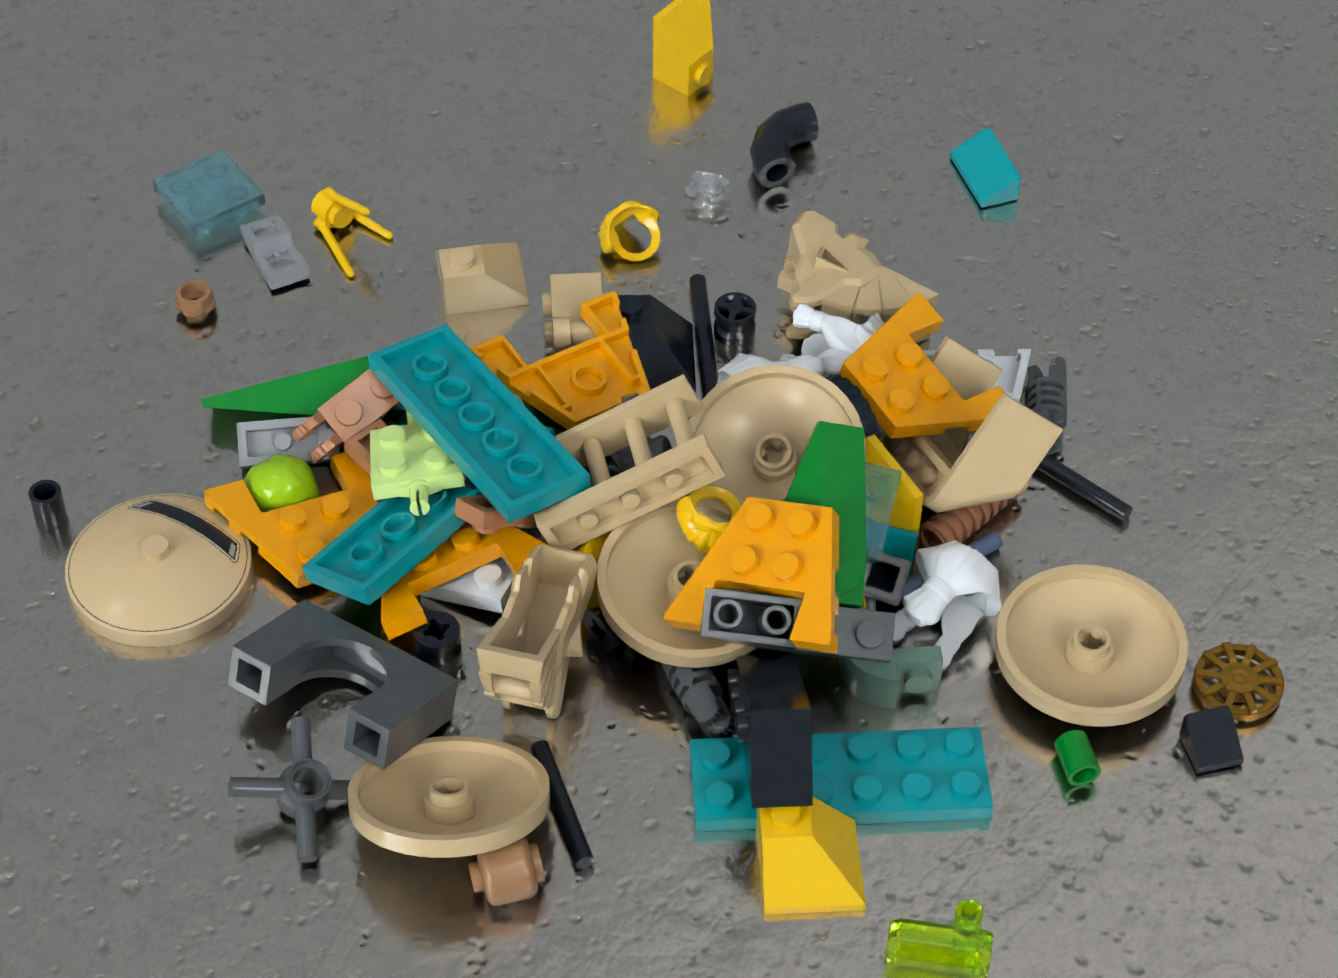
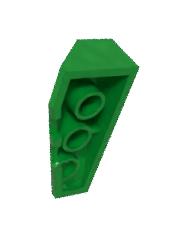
(292, 394)
(834, 477)

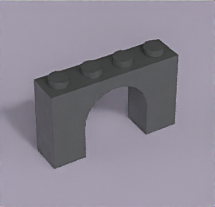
(309, 643)

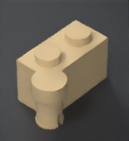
(564, 306)

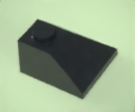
(660, 339)

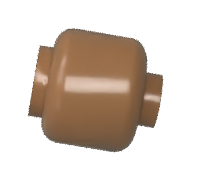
(508, 873)

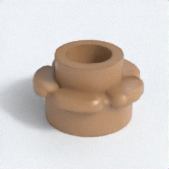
(194, 299)

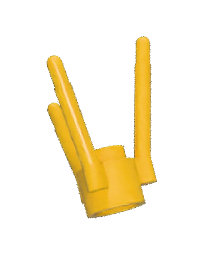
(337, 212)

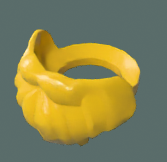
(619, 218)
(700, 529)

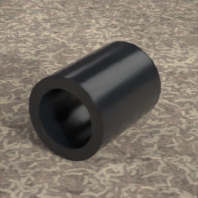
(48, 504)

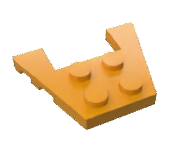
(579, 379)
(905, 385)
(300, 530)
(777, 552)
(457, 556)

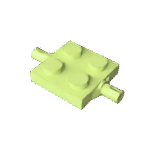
(410, 465)

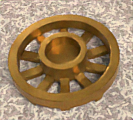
(1238, 680)

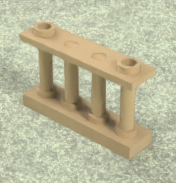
(647, 484)

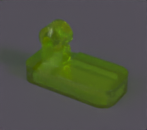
(943, 946)

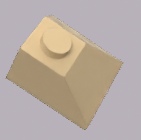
(481, 277)

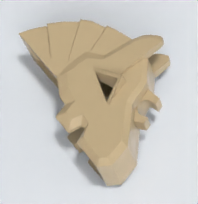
(841, 275)
(540, 629)

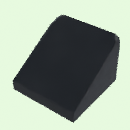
(886, 579)
(1211, 739)

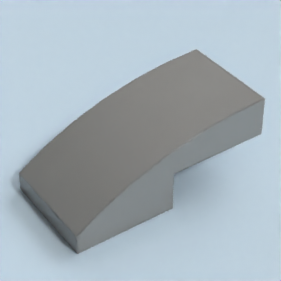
(274, 251)

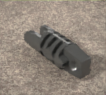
(1048, 395)
(701, 697)

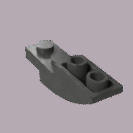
(769, 621)

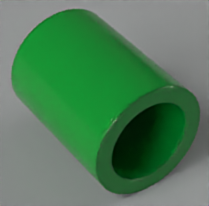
(1077, 757)

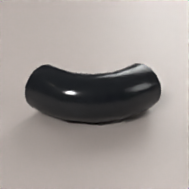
(777, 137)

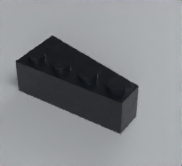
(774, 728)

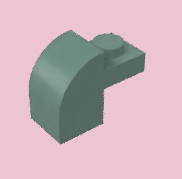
(879, 682)

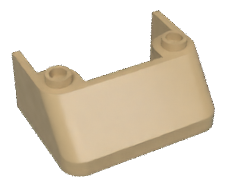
(996, 459)

